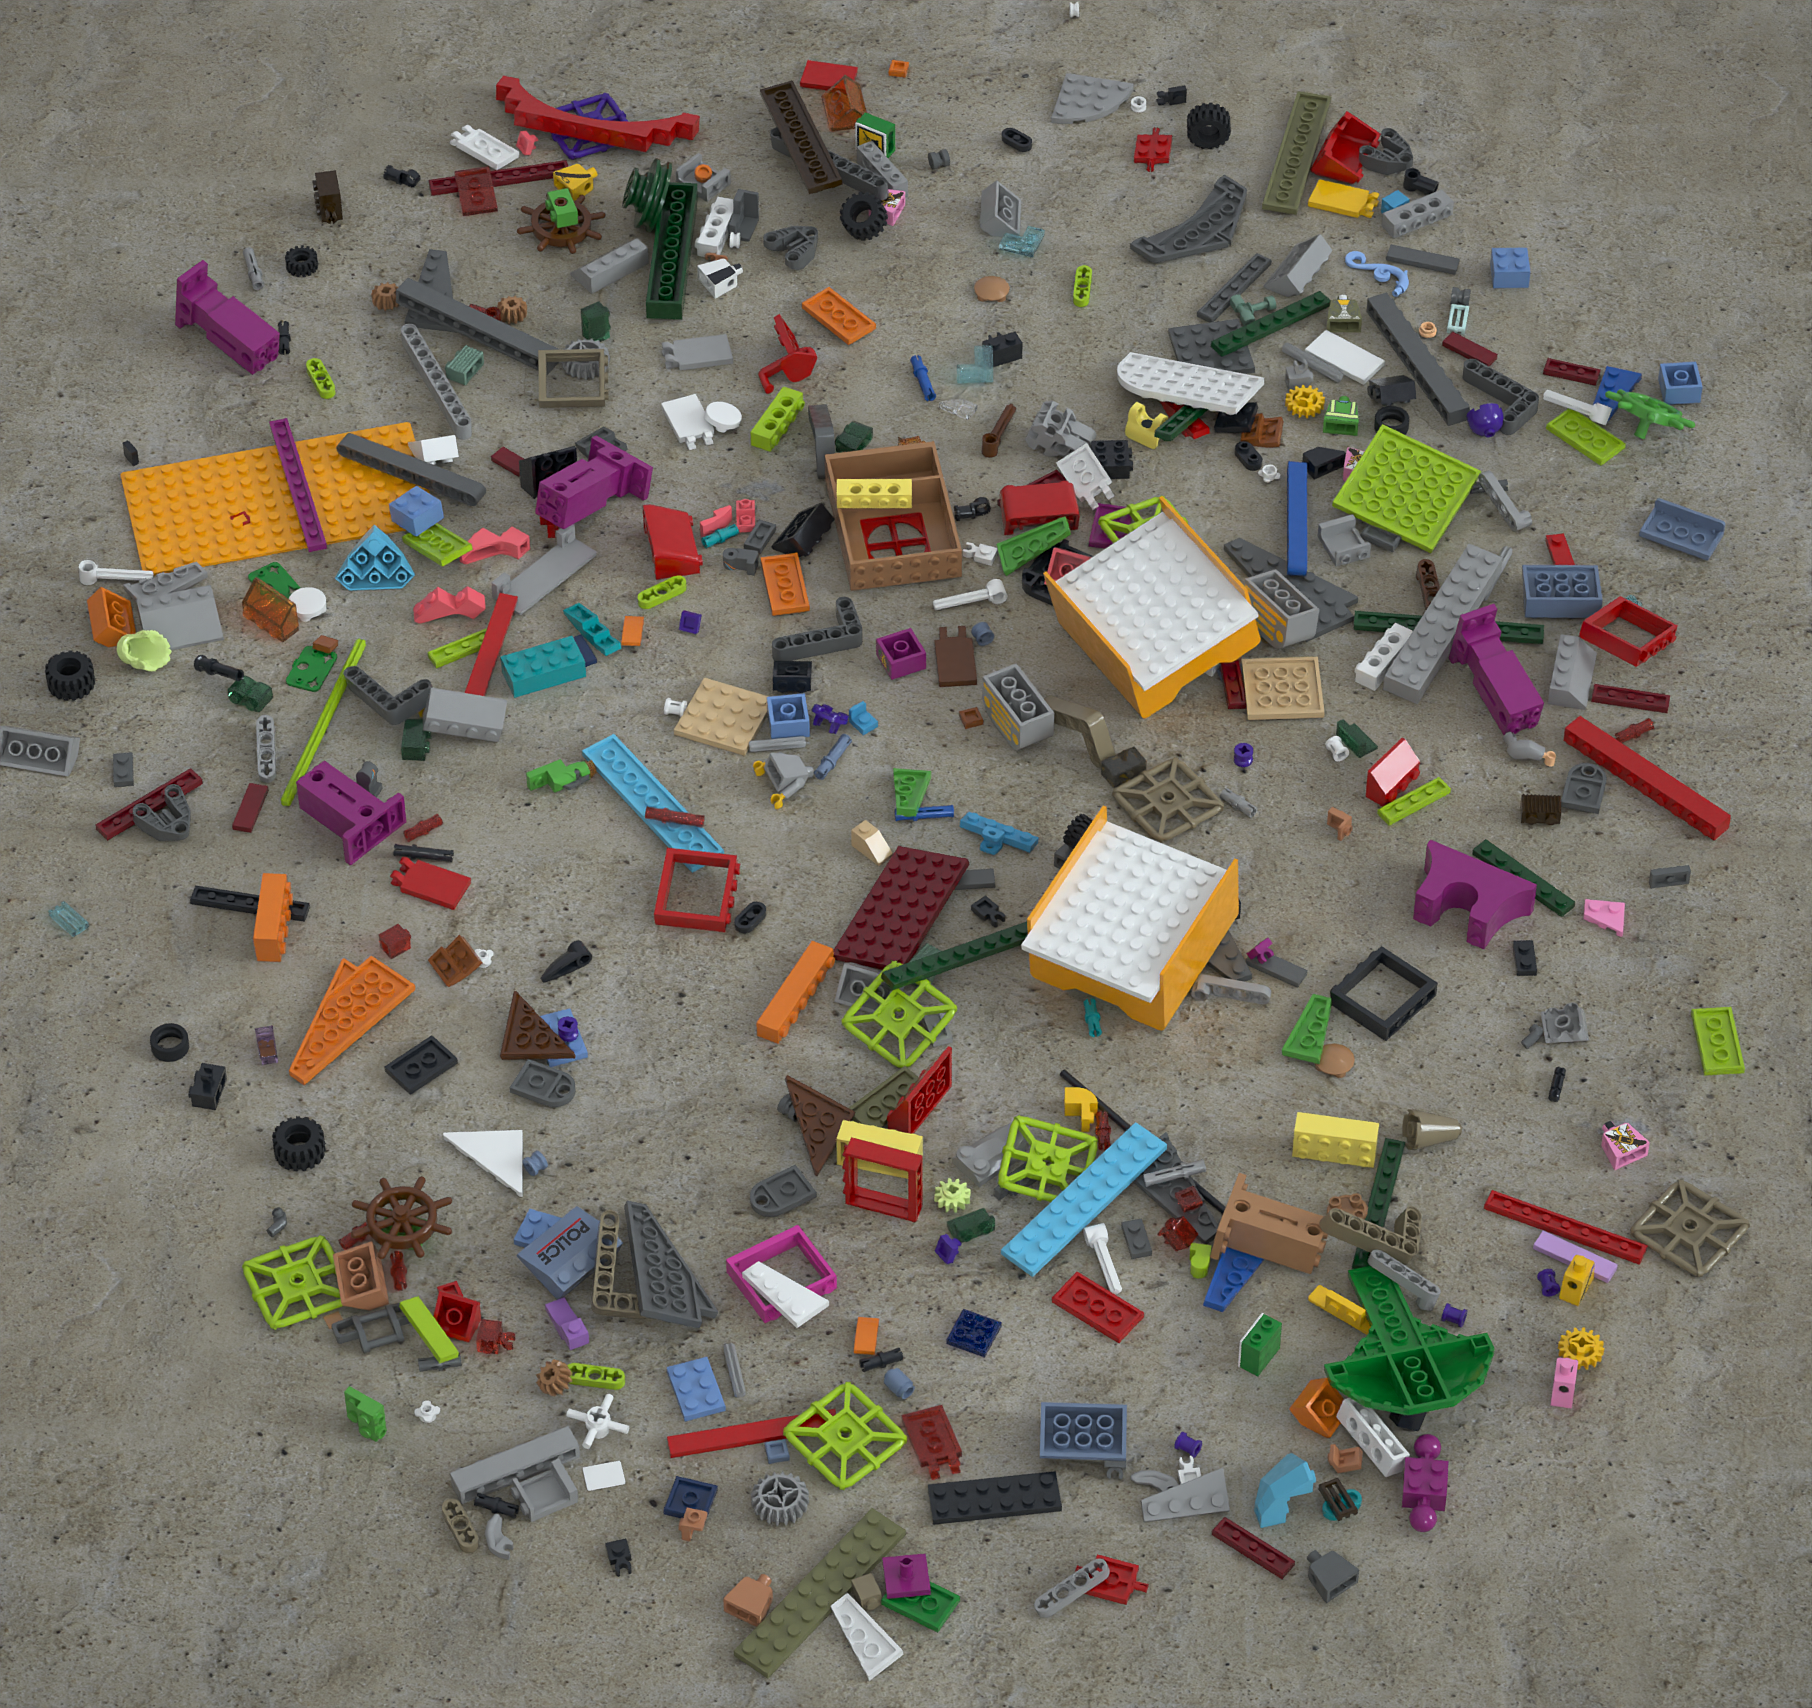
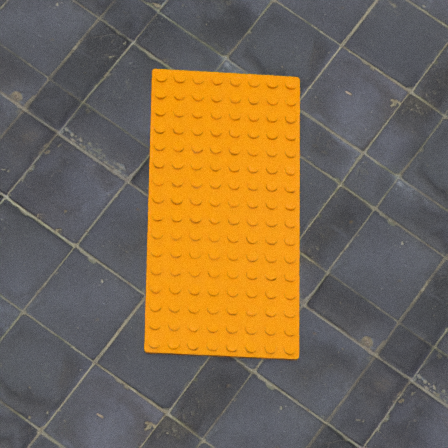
(186, 506)

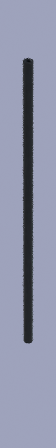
(1125, 1126)

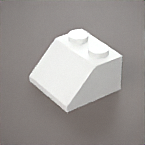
(435, 449)

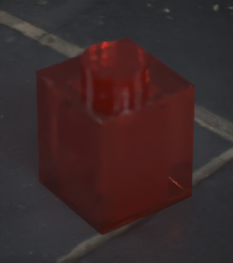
(395, 941)

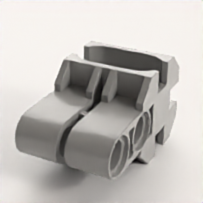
(1058, 431)

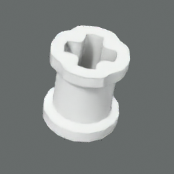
(674, 707)
(1337, 748)

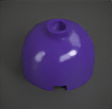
(1485, 420)

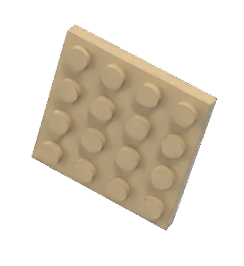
(1282, 688)
(723, 716)

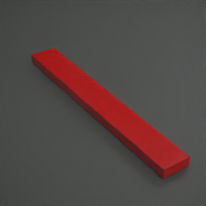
(491, 644)
(1565, 1227)
(736, 1435)

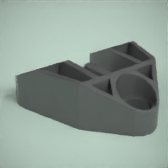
(1394, 158)
(798, 242)
(166, 824)

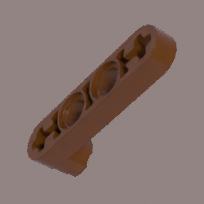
(1427, 566)

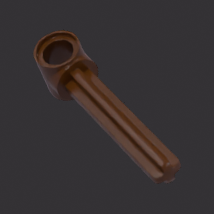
(992, 440)

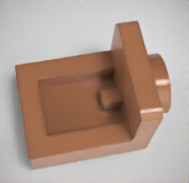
(1340, 821)
(1345, 1459)
(692, 1520)

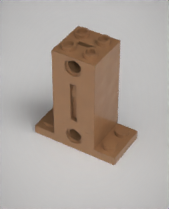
(1269, 1230)

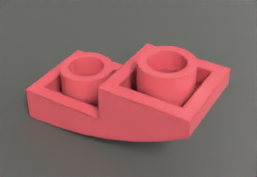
(745, 515)
(720, 520)

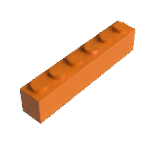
(795, 992)

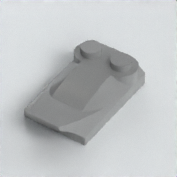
(983, 1158)

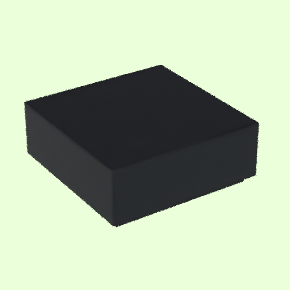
(130, 453)

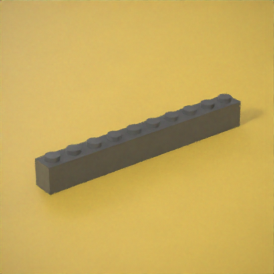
(472, 323)
(1417, 359)

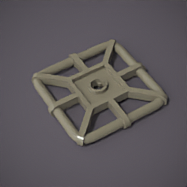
(1164, 808)
(1691, 1238)

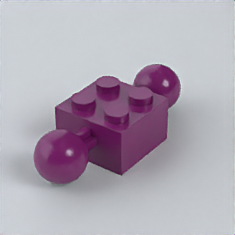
(1425, 1483)

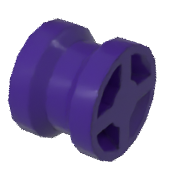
(1243, 755)
(566, 1034)

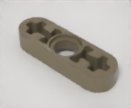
(459, 1534)

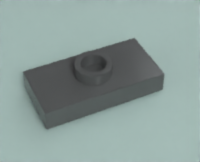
(1381, 537)

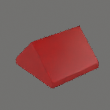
(457, 1315)

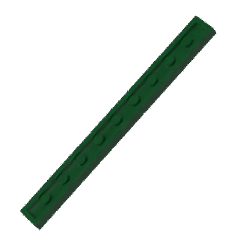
(1382, 621)
(955, 956)

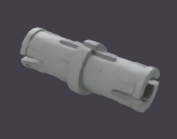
(1238, 802)

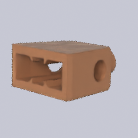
(750, 1599)

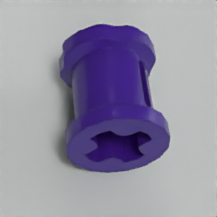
(1548, 1282)
(1454, 1315)
(1188, 1444)

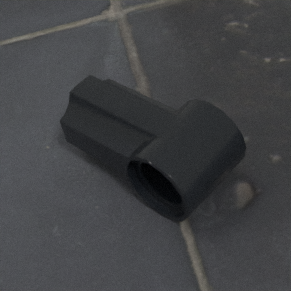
(1415, 181)

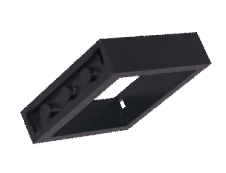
(1403, 1014)

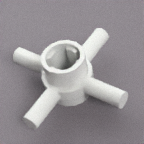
(598, 1421)

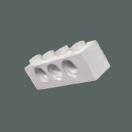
(716, 228)
(1378, 661)
(1373, 1437)

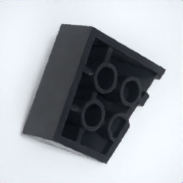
(543, 466)

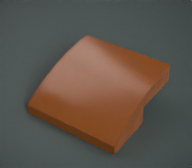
(1264, 432)
(455, 961)

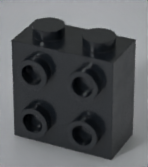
(1392, 390)
(1114, 457)

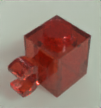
(1178, 1233)
(491, 1336)

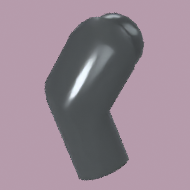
(1535, 1033)
(280, 1222)

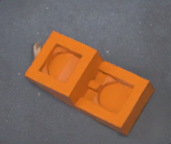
(632, 631)
(866, 1335)

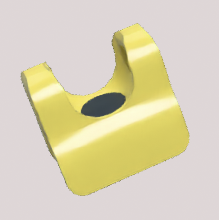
(1142, 427)

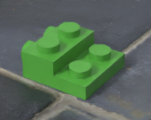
(367, 1413)

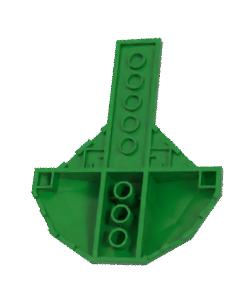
(1405, 1362)

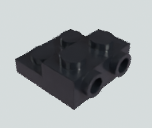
(792, 676)

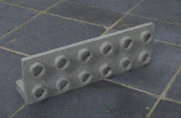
(546, 572)

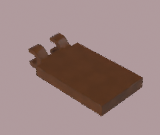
(955, 659)

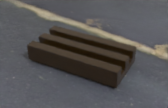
(1344, 1512)

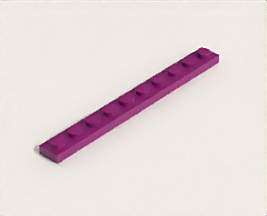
(298, 485)

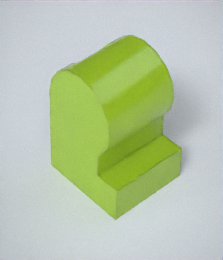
(1200, 1260)

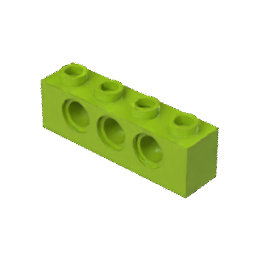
(777, 419)

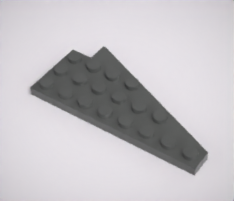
(662, 1278)

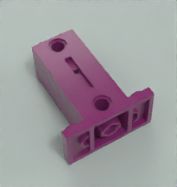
(349, 809)

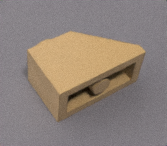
(870, 843)

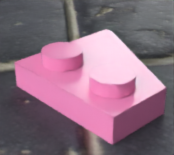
(1605, 914)

